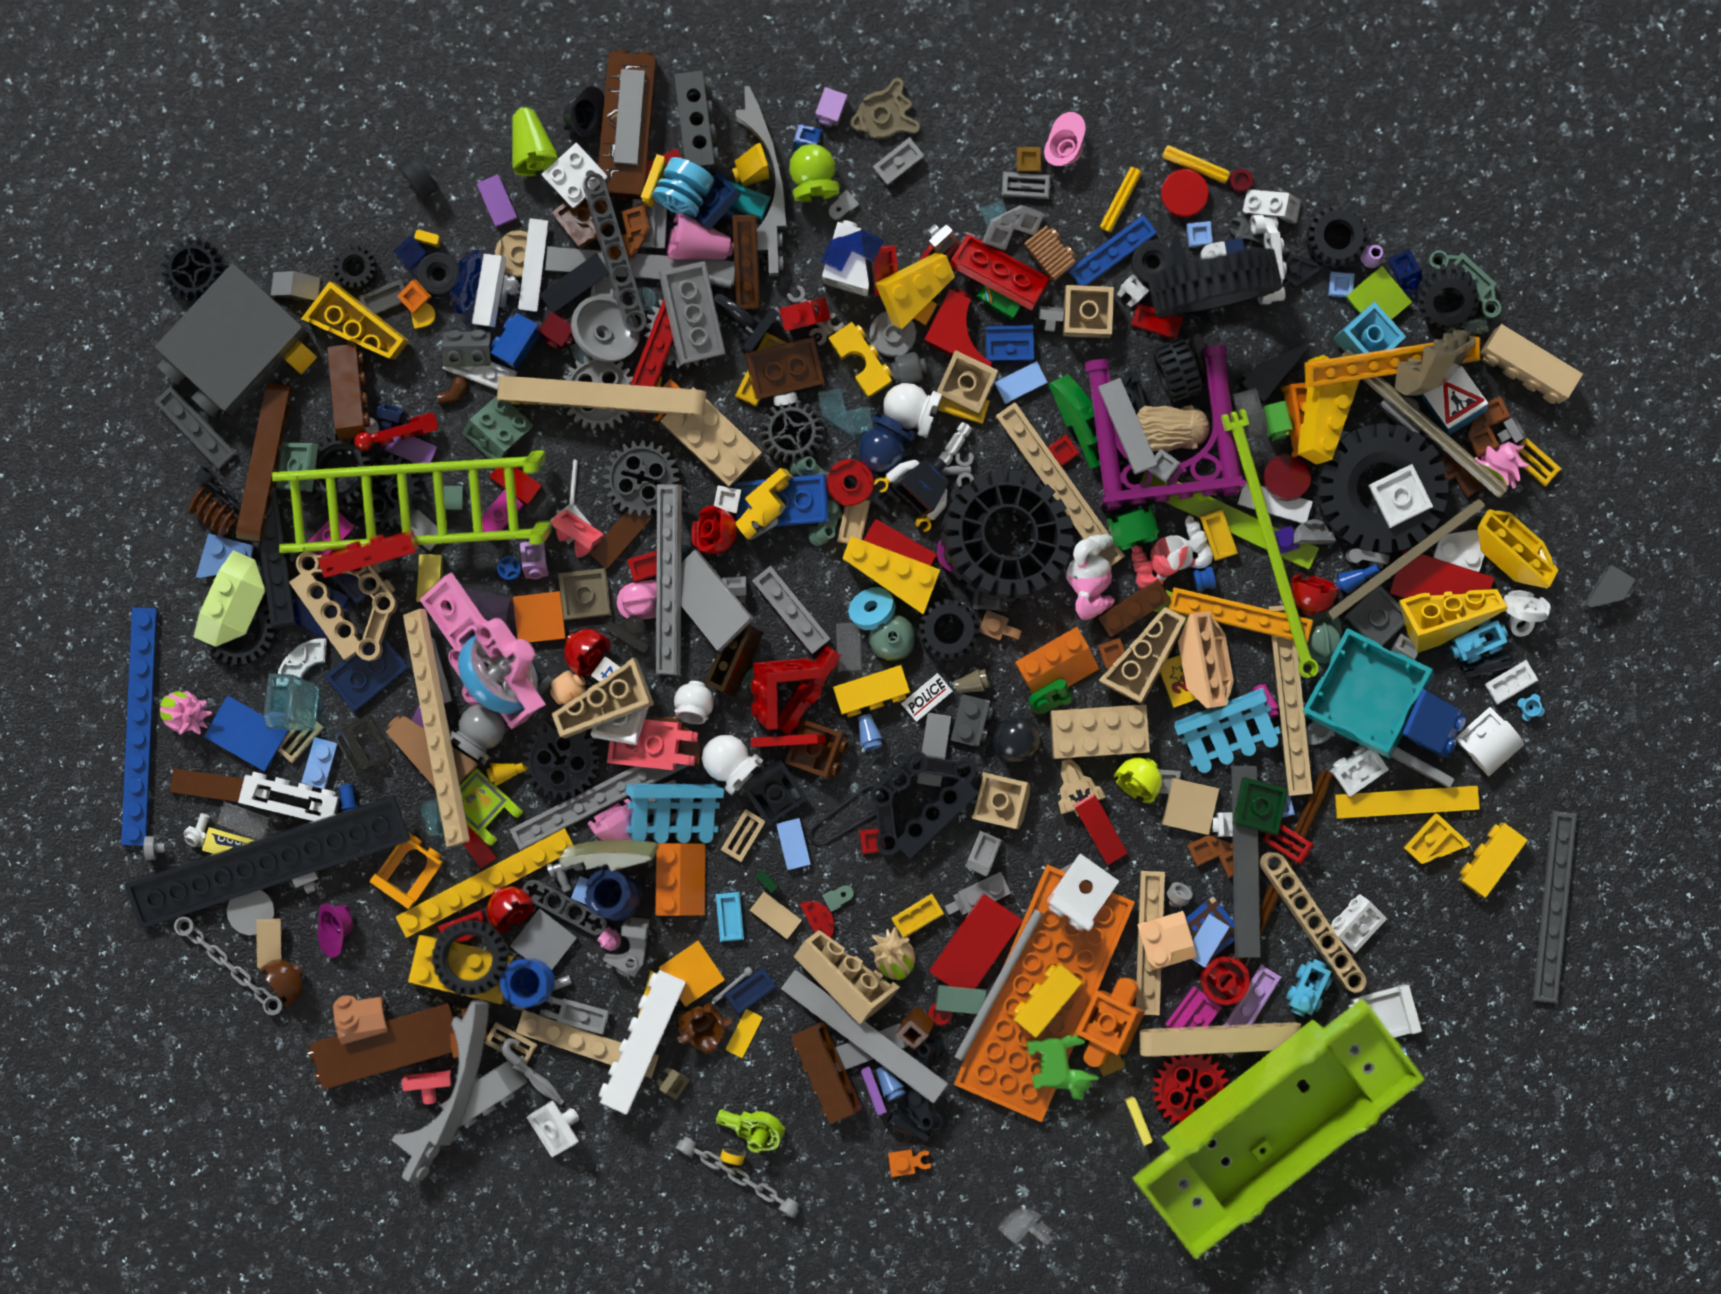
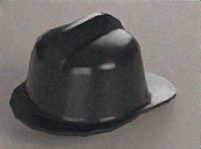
(585, 112)

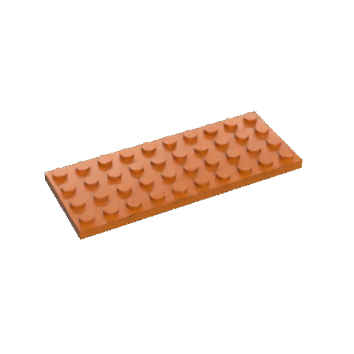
(999, 1057)

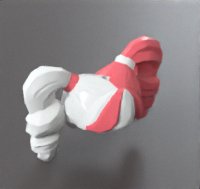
(1172, 554)

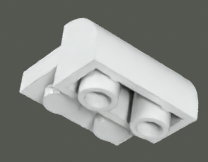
(1490, 741)

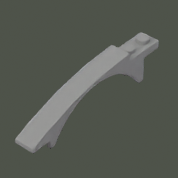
(767, 233)
(425, 1143)

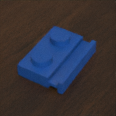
(1009, 343)

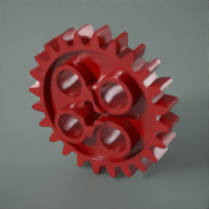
(1169, 1083)

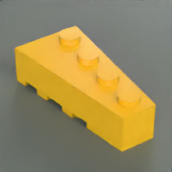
(1324, 418)

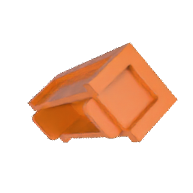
(1295, 397)

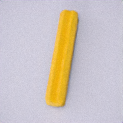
(1196, 164)
(1120, 199)

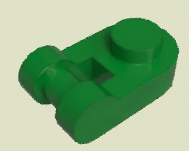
(1050, 697)

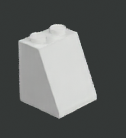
(854, 275)

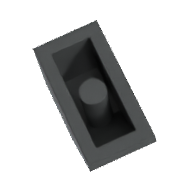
(1610, 588)

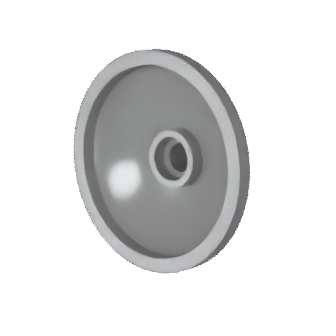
(603, 317)

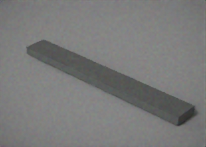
(1245, 876)
(1554, 907)

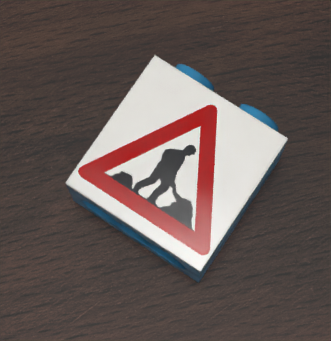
(1455, 402)

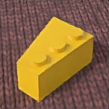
(914, 287)

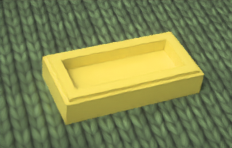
(1138, 1120)

